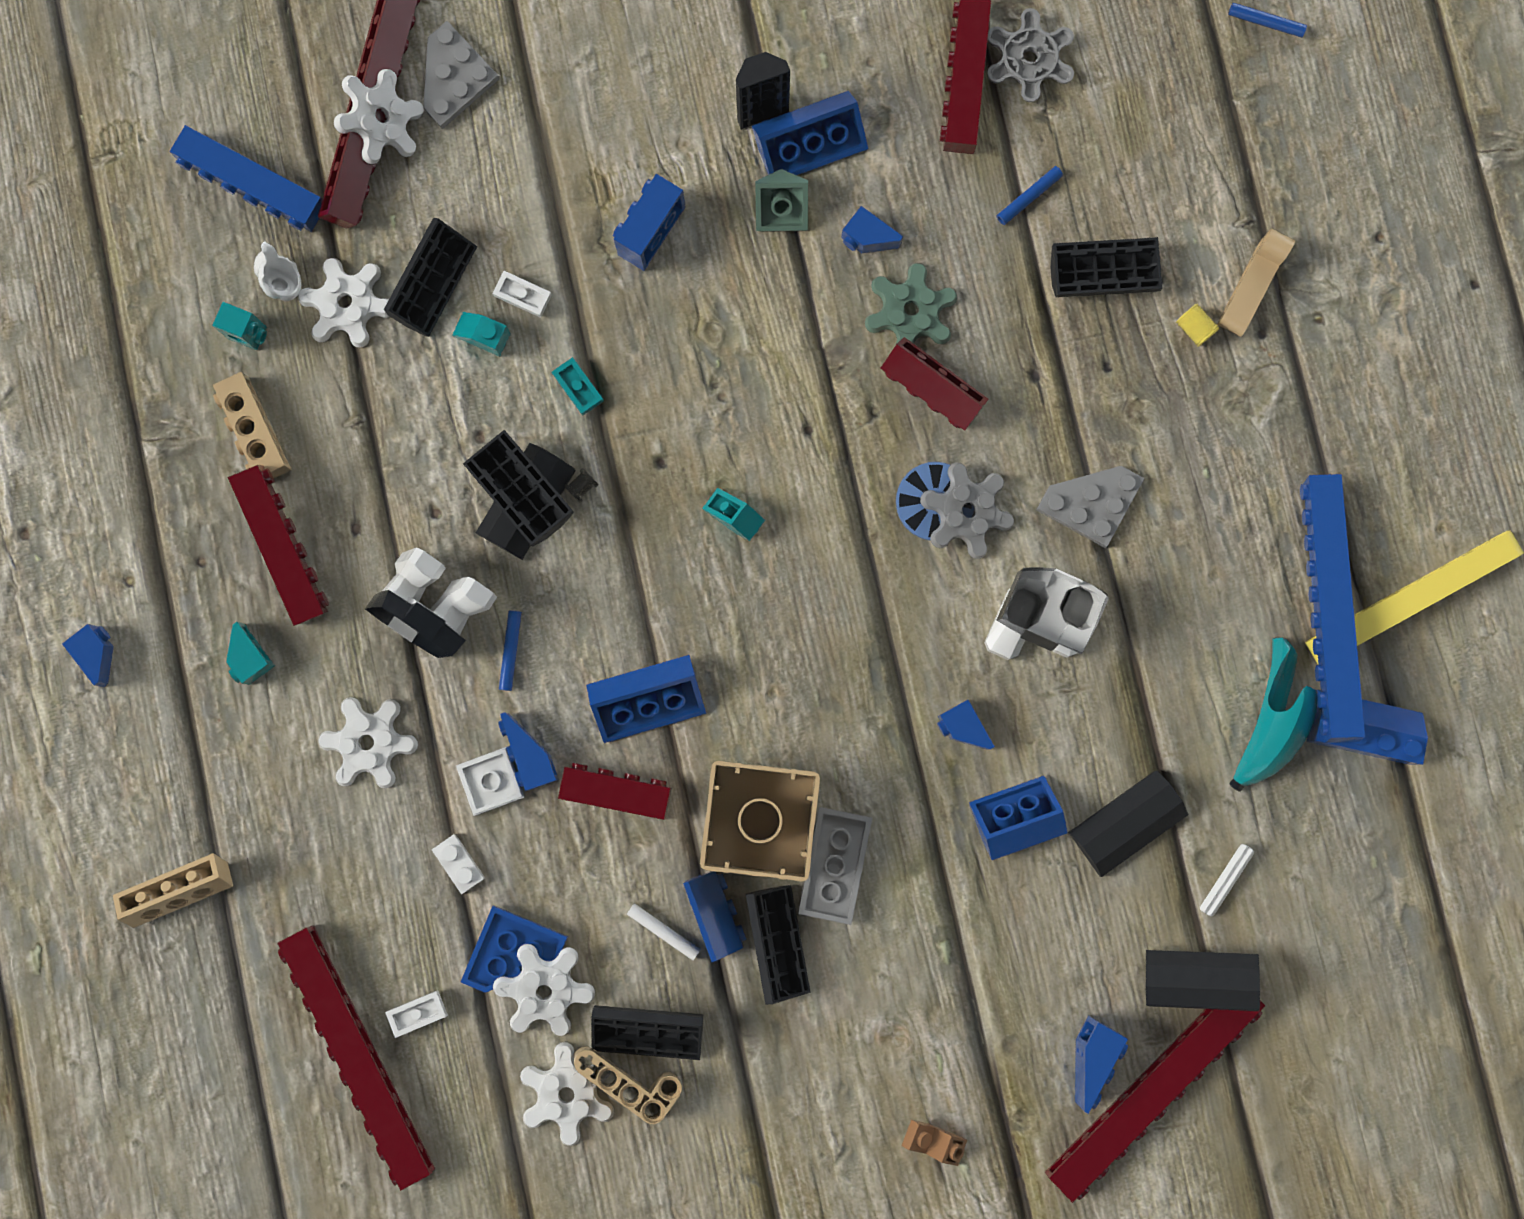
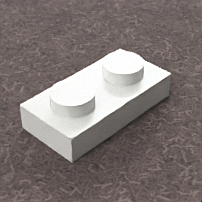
(522, 294)
(458, 864)
(416, 1013)

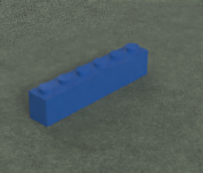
(247, 178)

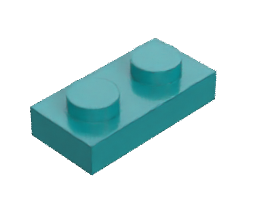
(577, 386)

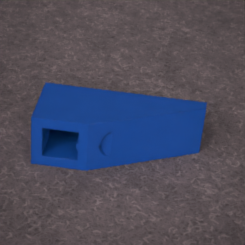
(532, 760)

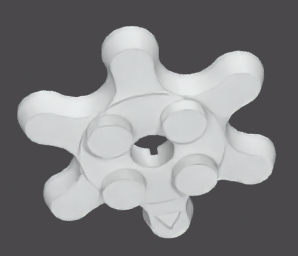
(363, 118)
(349, 319)
(386, 742)
(549, 973)
(552, 1107)

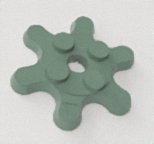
(913, 290)

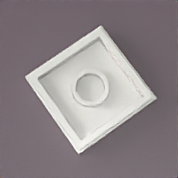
(489, 781)

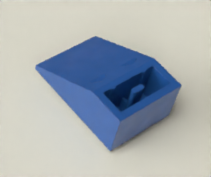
(1095, 1057)

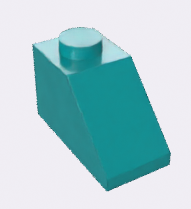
(482, 332)
(734, 514)
(246, 656)

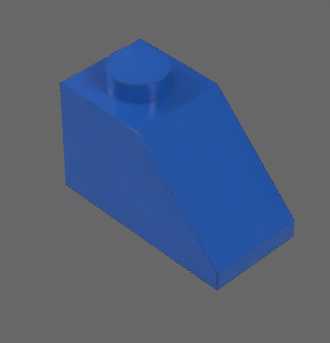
(869, 233)
(92, 653)
(964, 726)

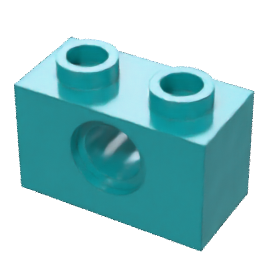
(240, 326)

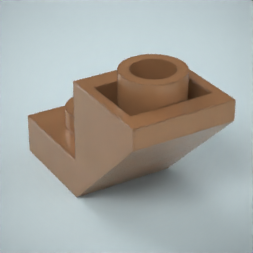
(934, 1142)

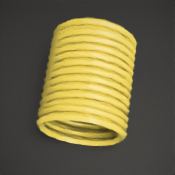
(1197, 325)

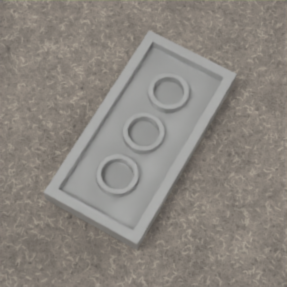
(835, 865)

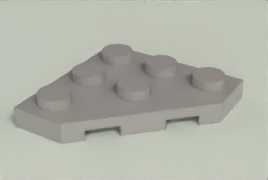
(453, 75)
(1092, 503)

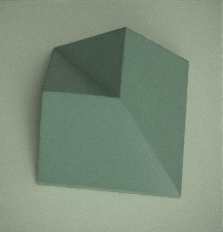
(781, 202)

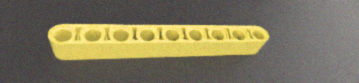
(1433, 587)

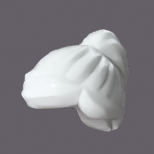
(277, 274)

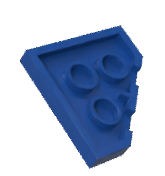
(498, 948)

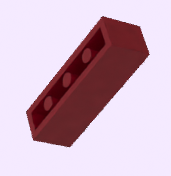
(934, 384)
(614, 792)

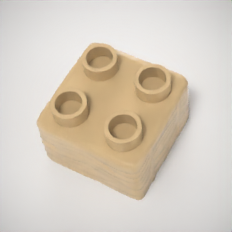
(760, 821)

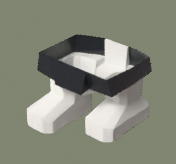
(1047, 611)
(431, 629)

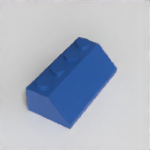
(811, 135)
(646, 699)
(1389, 734)

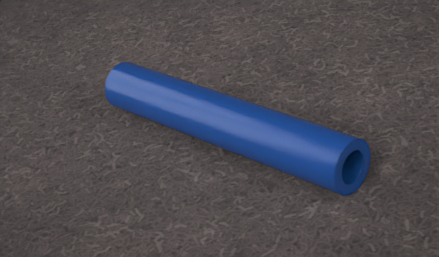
(1267, 20)
(1029, 195)
(510, 650)

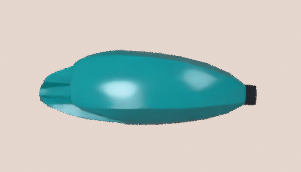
(1277, 732)

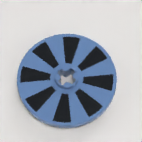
(908, 505)

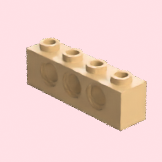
(227, 395)
(172, 890)

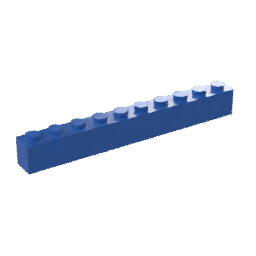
(1333, 609)

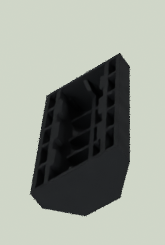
(762, 89)
(1106, 267)
(430, 278)
(519, 488)
(497, 526)
(1129, 823)
(778, 944)
(1202, 980)
(646, 1032)

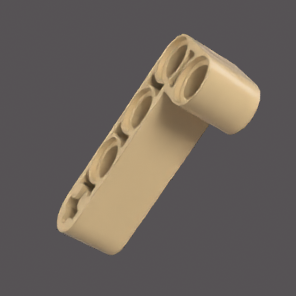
(1255, 281)
(623, 1080)

